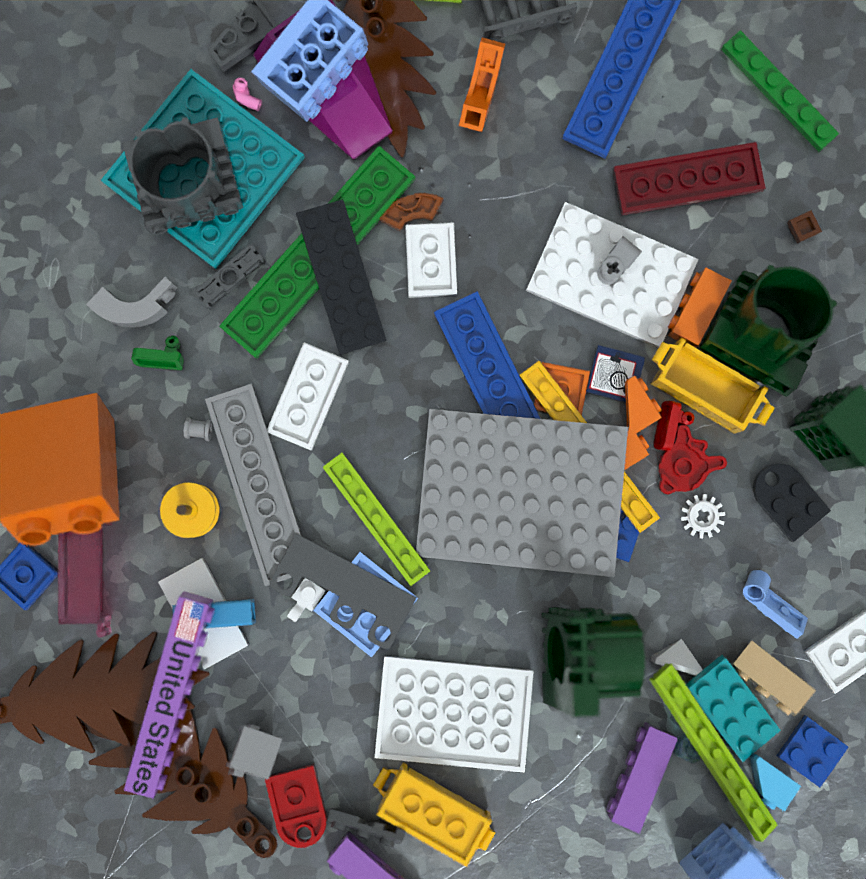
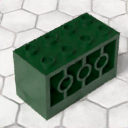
(835, 428)

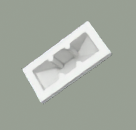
(679, 657)

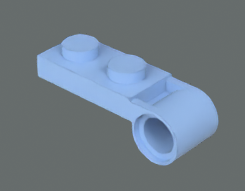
(771, 605)

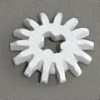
(713, 517)

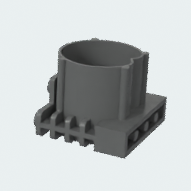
(176, 146)

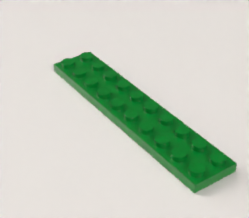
(291, 278)

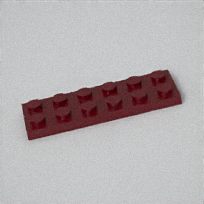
(688, 178)

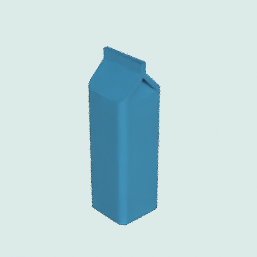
(232, 613)

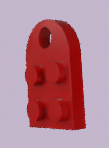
(297, 804)

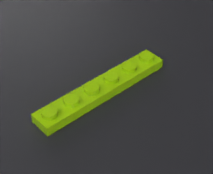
(376, 519)

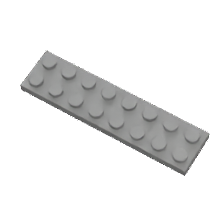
(255, 476)

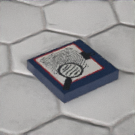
(610, 372)

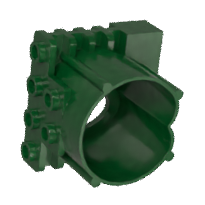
(764, 351)
(590, 659)

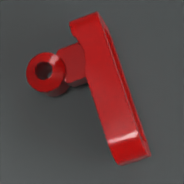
(668, 424)

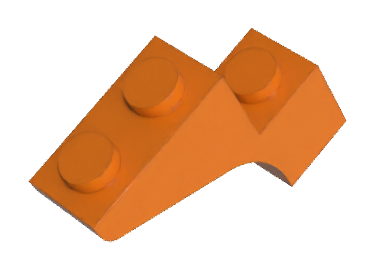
(639, 415)

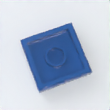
(26, 575)

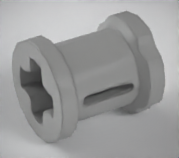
(197, 428)

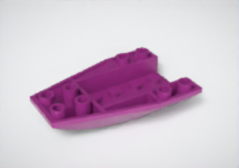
(355, 112)

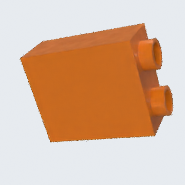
(58, 469)

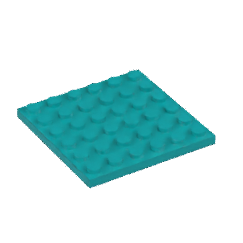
(257, 154)

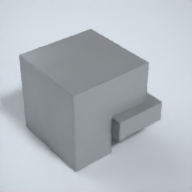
(254, 753)

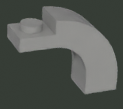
(133, 313)

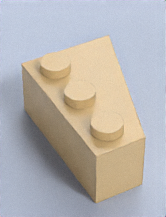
(773, 679)

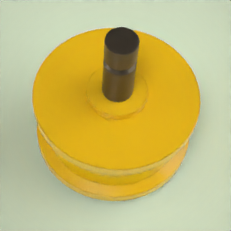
(189, 510)

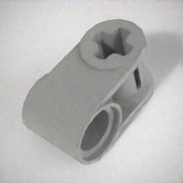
(619, 259)

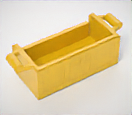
(709, 386)
(433, 814)

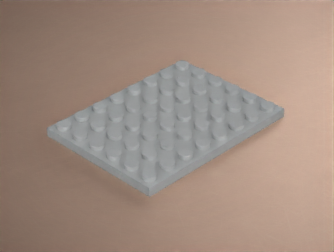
(522, 492)

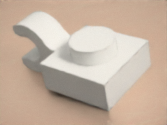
(307, 597)

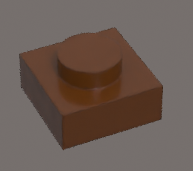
(804, 226)

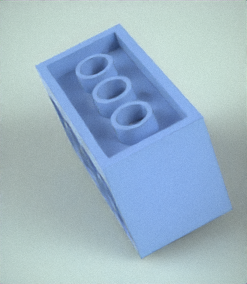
(311, 57)
(726, 856)

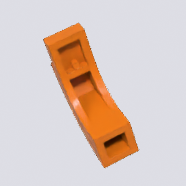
(482, 84)

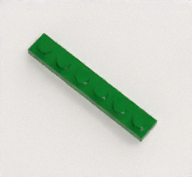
(779, 91)

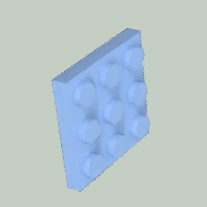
(359, 632)

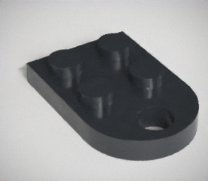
(790, 501)

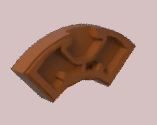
(411, 208)

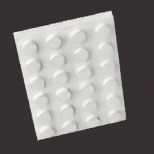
(642, 297)
(454, 714)

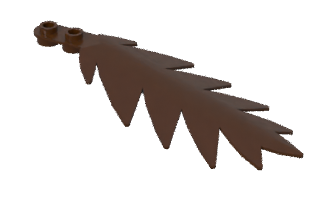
(389, 71)
(59, 699)
(201, 785)

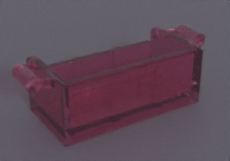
(82, 580)

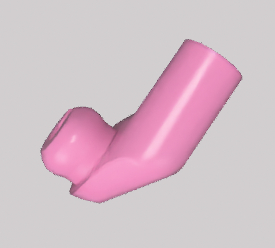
(243, 95)

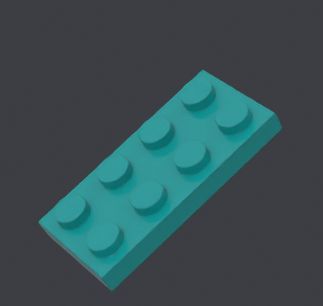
(732, 708)

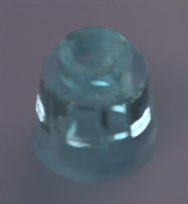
(685, 750)

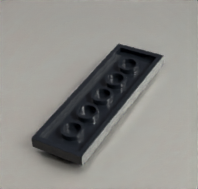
(341, 277)

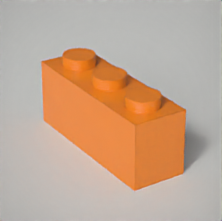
(698, 306)

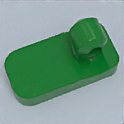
(154, 358)

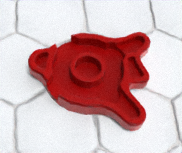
(686, 464)

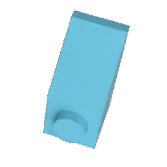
(772, 784)

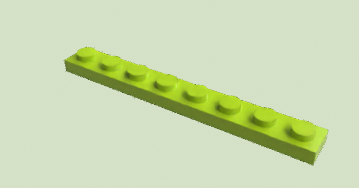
(713, 752)

